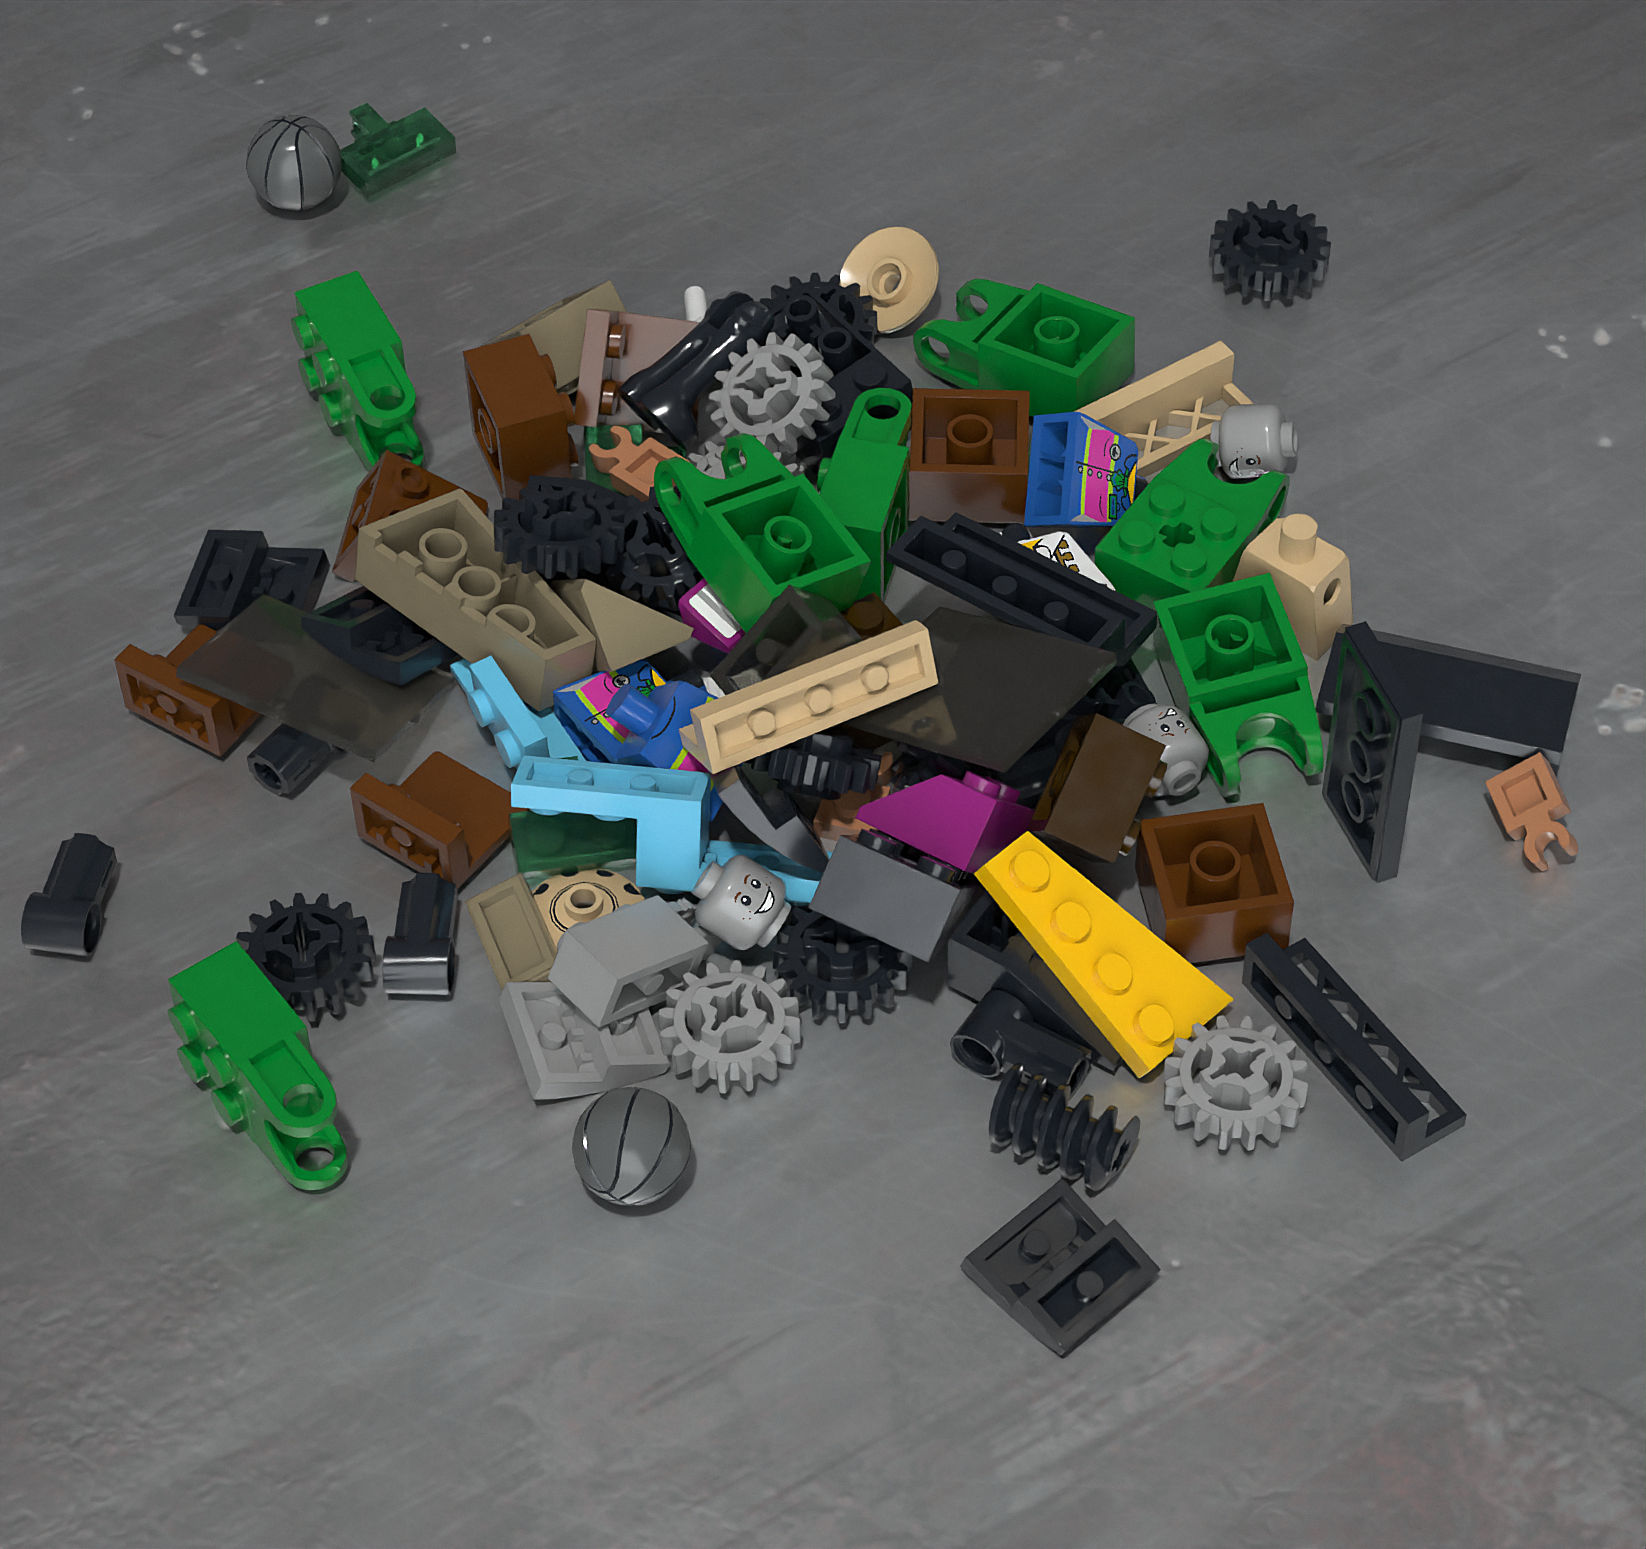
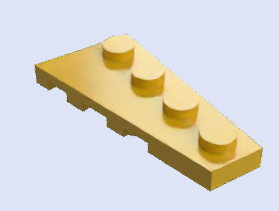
(1104, 957)

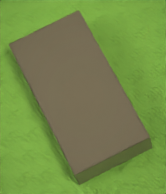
(513, 932)

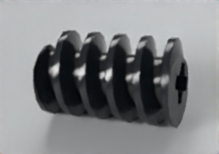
(1060, 1131)

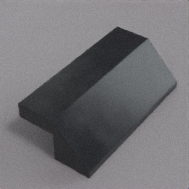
(1022, 585)
(1475, 696)

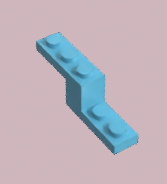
(670, 817)

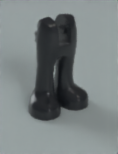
(672, 384)

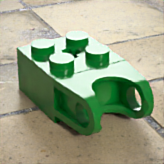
(1032, 342)
(357, 368)
(870, 482)
(1187, 528)
(759, 531)
(1238, 675)
(256, 1062)

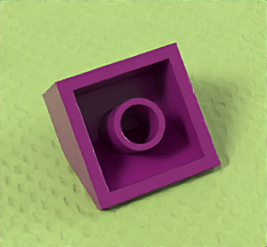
(952, 818)

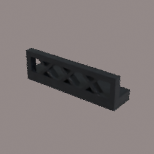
(1342, 1053)

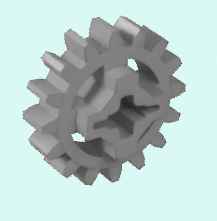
(772, 394)
(729, 1026)
(1235, 1082)

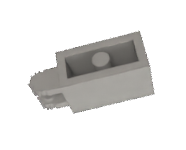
(629, 957)

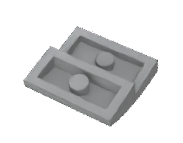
(568, 1053)

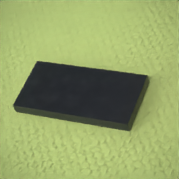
(1371, 752)

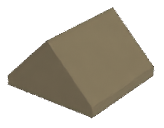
(621, 626)

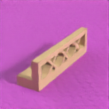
(1173, 399)
(811, 697)

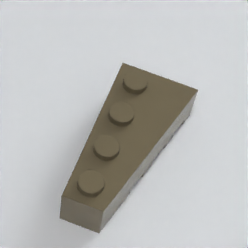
(447, 578)

